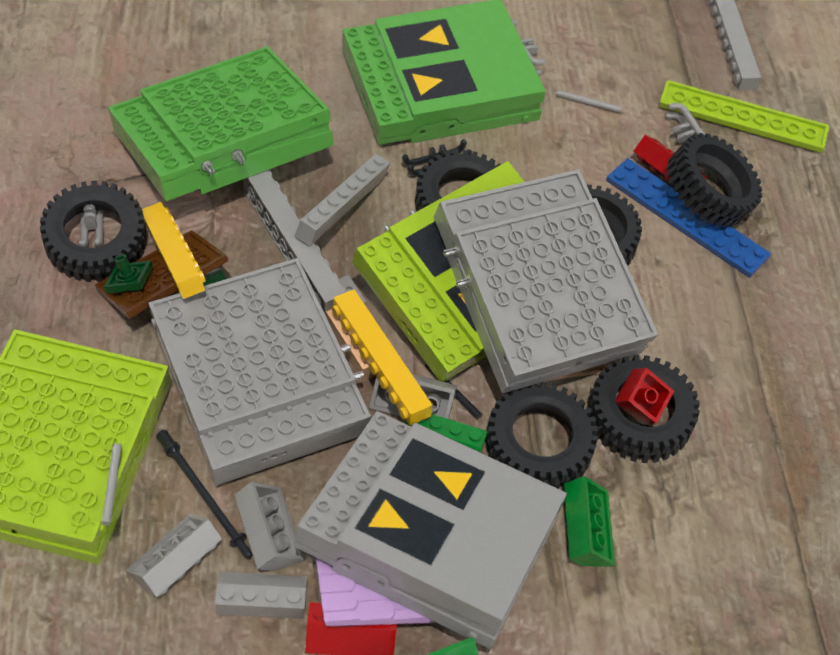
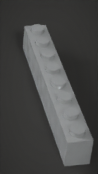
(735, 44)
(341, 200)

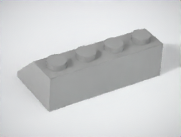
(438, 392)
(268, 526)
(174, 554)
(261, 595)

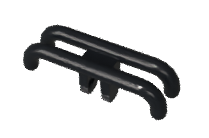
(410, 163)

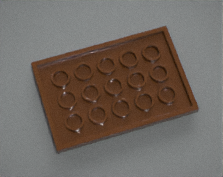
(160, 282)

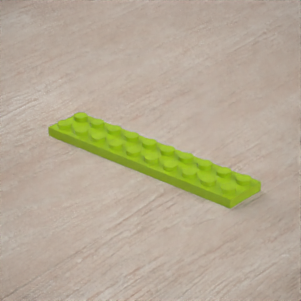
(746, 116)

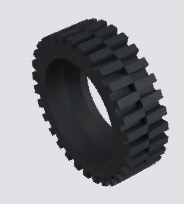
(727, 166)
(446, 169)
(621, 220)
(97, 260)
(637, 439)
(554, 469)

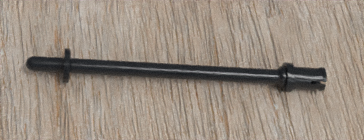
(172, 449)

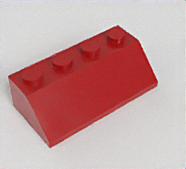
(655, 154)
(347, 639)

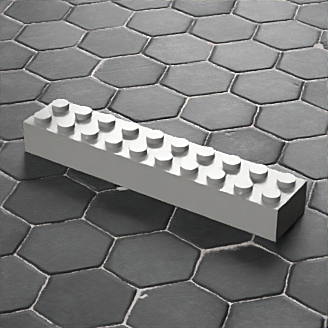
(281, 223)

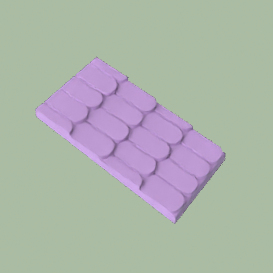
(353, 604)

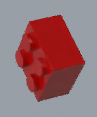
(644, 396)

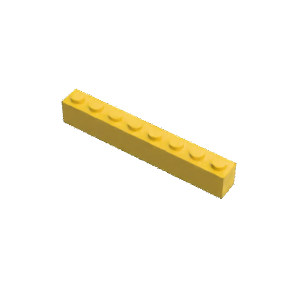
(174, 250)
(382, 357)

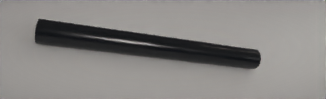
(462, 399)

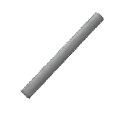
(589, 101)
(111, 484)

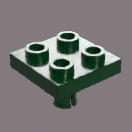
(127, 275)

